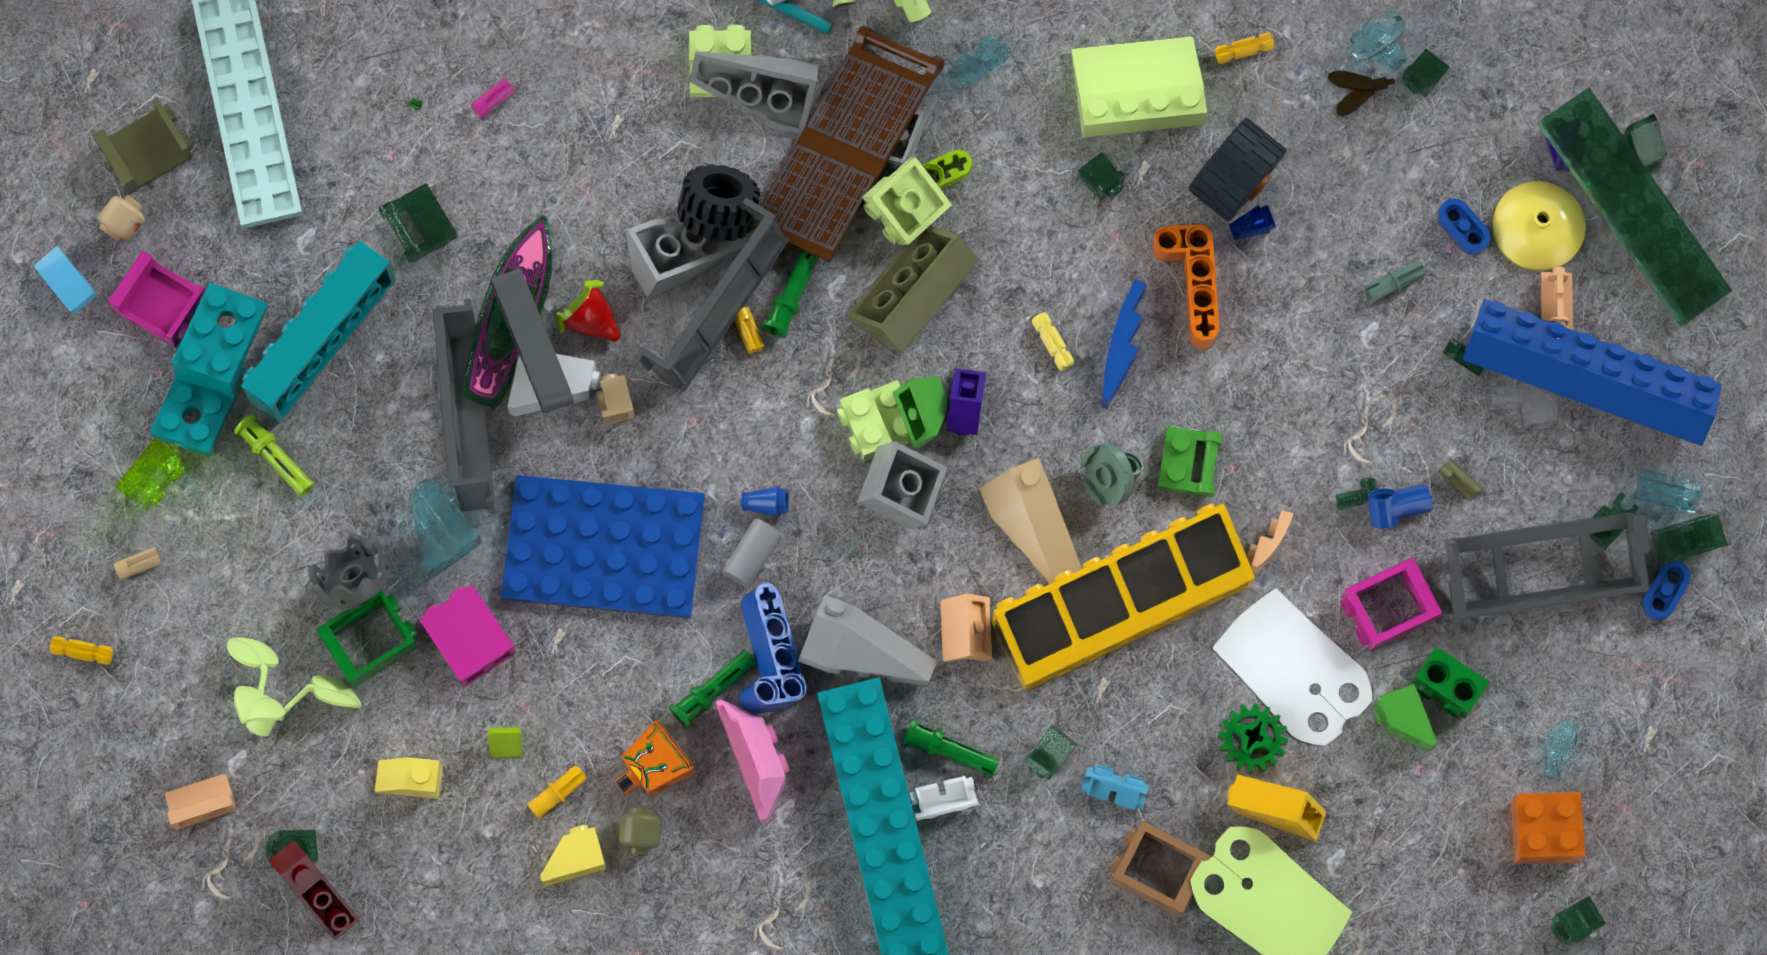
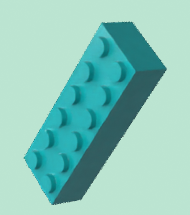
(318, 331)

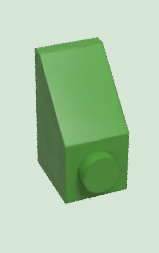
(922, 408)
(1405, 717)

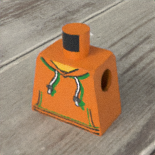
(654, 763)

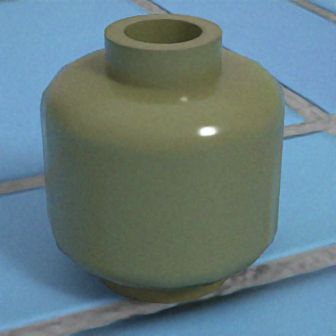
(639, 830)

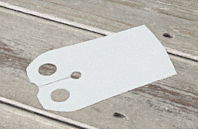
(1284, 654)

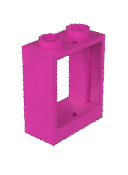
(1419, 591)

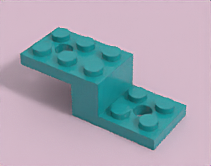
(209, 369)

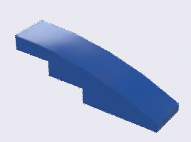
(1121, 352)

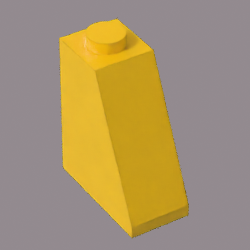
(1277, 806)

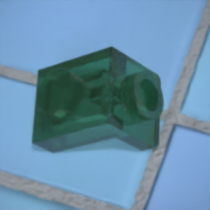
(1050, 753)

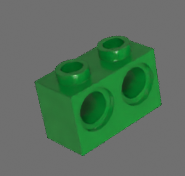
(1454, 676)

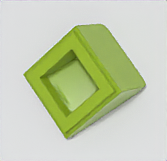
(505, 742)

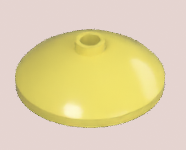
(1533, 243)

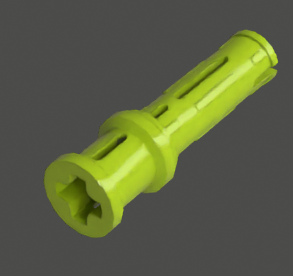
(266, 442)

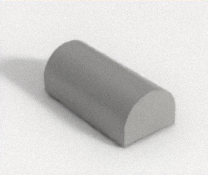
(908, 143)
(752, 553)

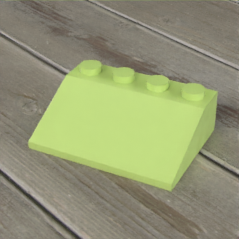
(1138, 87)

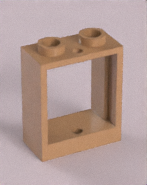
(1158, 899)

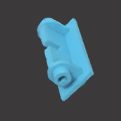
(1104, 781)

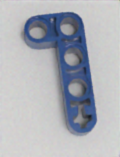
(764, 610)

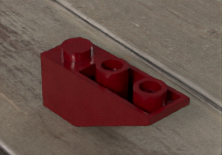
(314, 890)

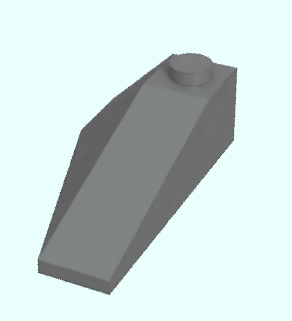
(764, 86)
(670, 255)
(854, 641)

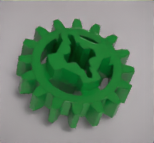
(1263, 744)

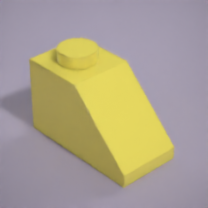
(409, 777)
(574, 856)

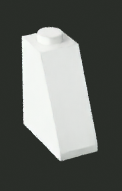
(579, 373)

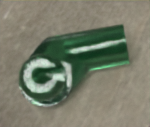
(1356, 497)

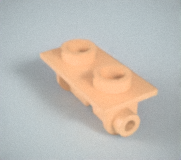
(1557, 297)

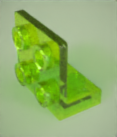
(151, 474)

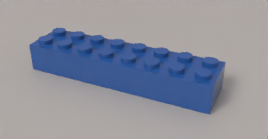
(1593, 372)

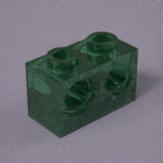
(1688, 538)

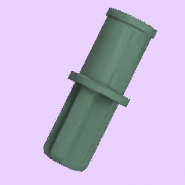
(1394, 281)

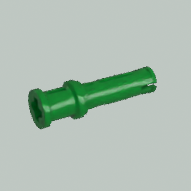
(787, 303)
(702, 697)
(936, 743)

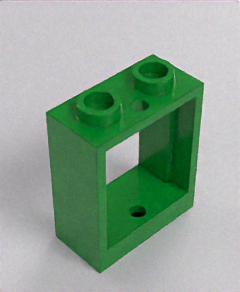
(348, 618)

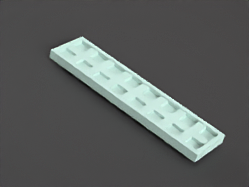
(247, 111)

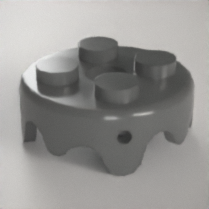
(358, 560)

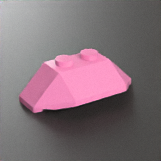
(755, 756)

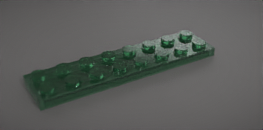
(1634, 207)

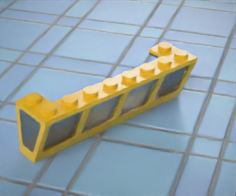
(1122, 596)

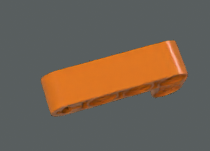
(1195, 286)

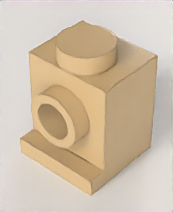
(615, 399)

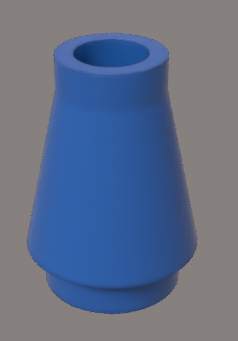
(767, 501)

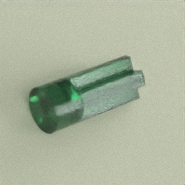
(1455, 351)

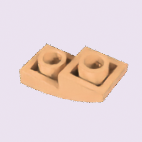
(1266, 547)

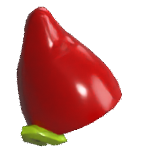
(590, 314)

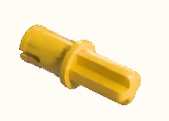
(557, 792)

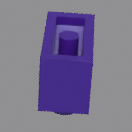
(965, 402)

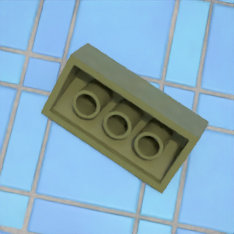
(913, 288)

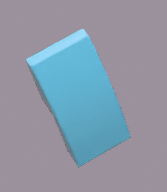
(65, 280)

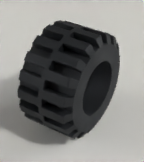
(713, 202)

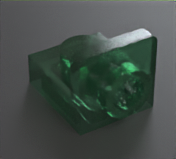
(1424, 73)
(1102, 177)
(304, 838)

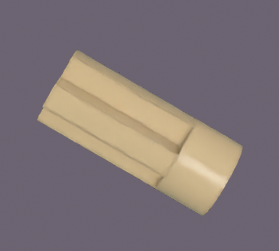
(137, 563)

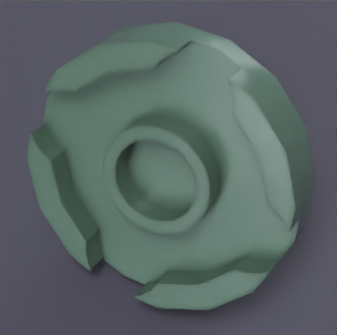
(1110, 473)

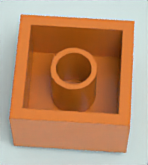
(1548, 828)

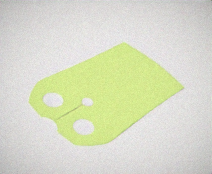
(1283, 909)

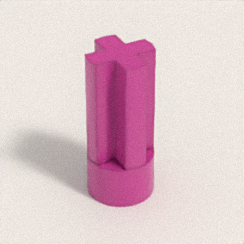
(492, 98)

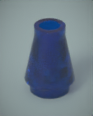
(1253, 223)

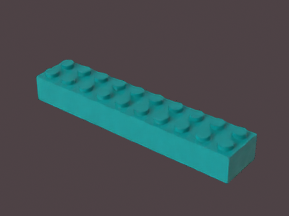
(881, 820)

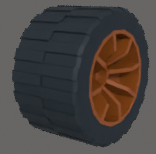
(1237, 169)

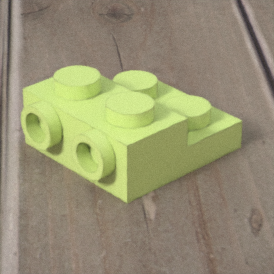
(729, 41)
(906, 202)
(873, 419)

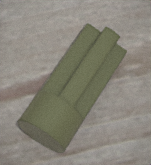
(1460, 479)

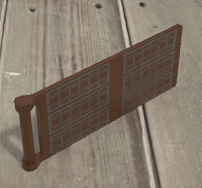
(847, 143)

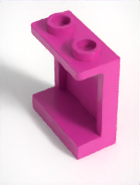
(156, 299)
(467, 635)

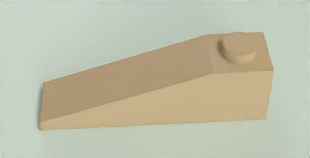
(1030, 516)

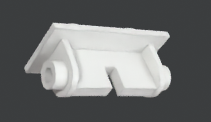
(929, 802)

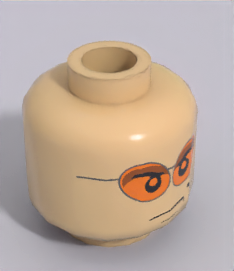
(121, 218)

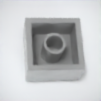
(902, 485)

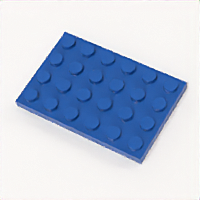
(603, 546)

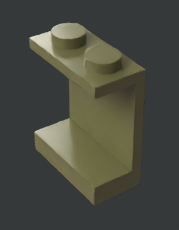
(145, 148)

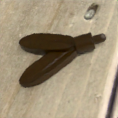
(1362, 87)

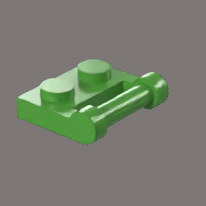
(1179, 460)

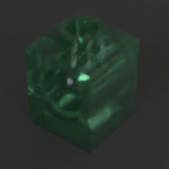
(1577, 922)

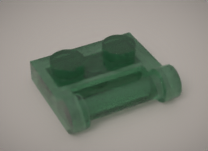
(427, 218)

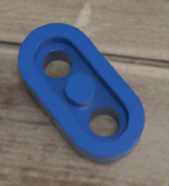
(1466, 226)
(1665, 591)

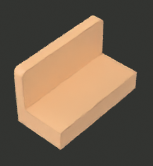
(966, 628)
(200, 802)

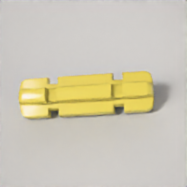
(1052, 341)

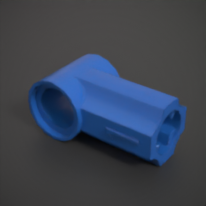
(1389, 506)

